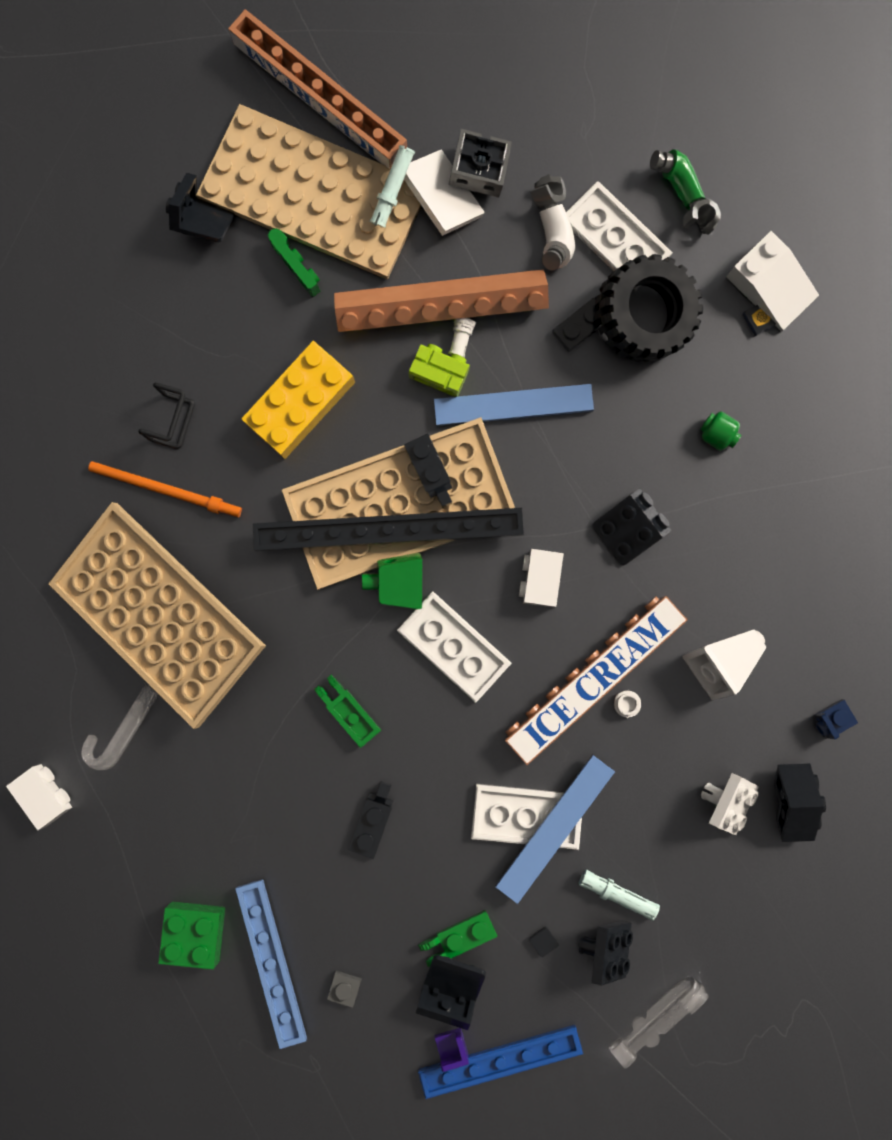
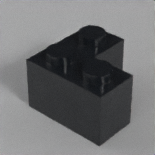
(799, 802)

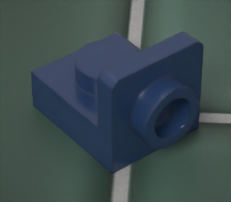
(835, 720)

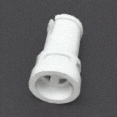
(462, 330)

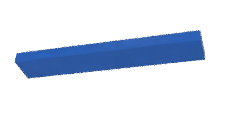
(502, 1061)

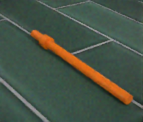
(212, 504)

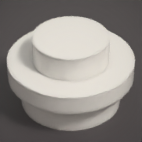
(627, 704)

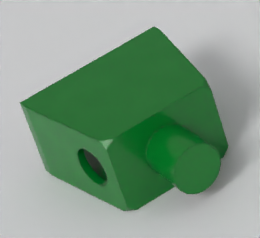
(397, 581)

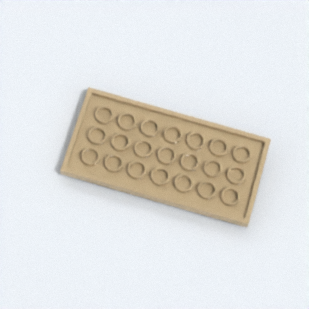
(308, 191)
(391, 486)
(156, 615)

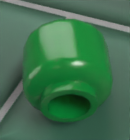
(721, 431)

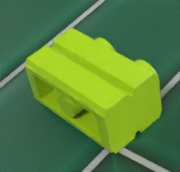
(439, 370)

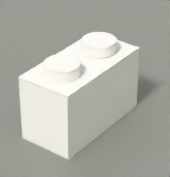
(542, 578)
(40, 796)

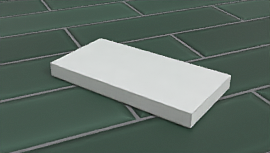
(612, 229)
(454, 647)
(514, 814)

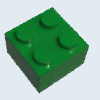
(192, 935)

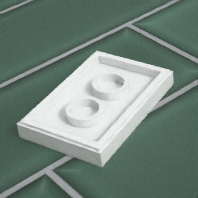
(445, 204)

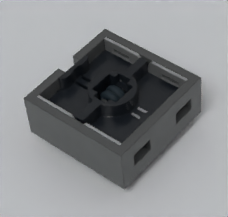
(480, 163)

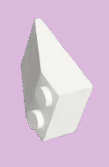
(774, 281)

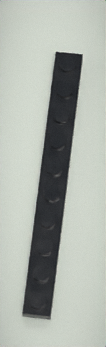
(388, 529)

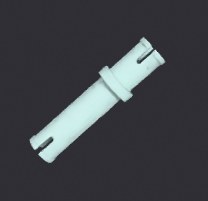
(395, 178)
(609, 890)

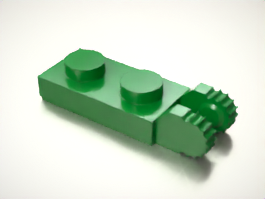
(294, 261)
(349, 713)
(461, 936)

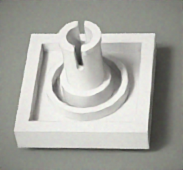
(731, 803)

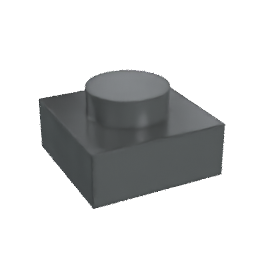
(344, 989)

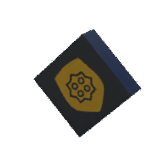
(758, 320)

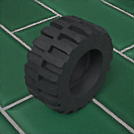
(676, 291)

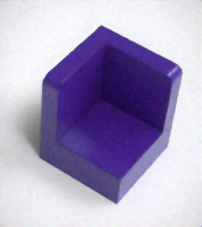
(452, 1049)

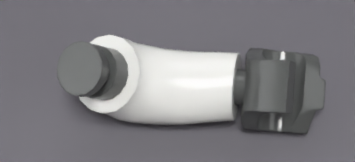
(557, 227)

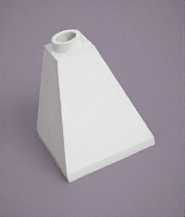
(727, 663)

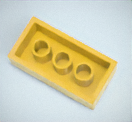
(299, 399)

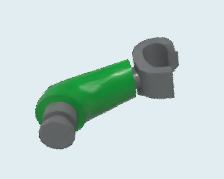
(680, 172)

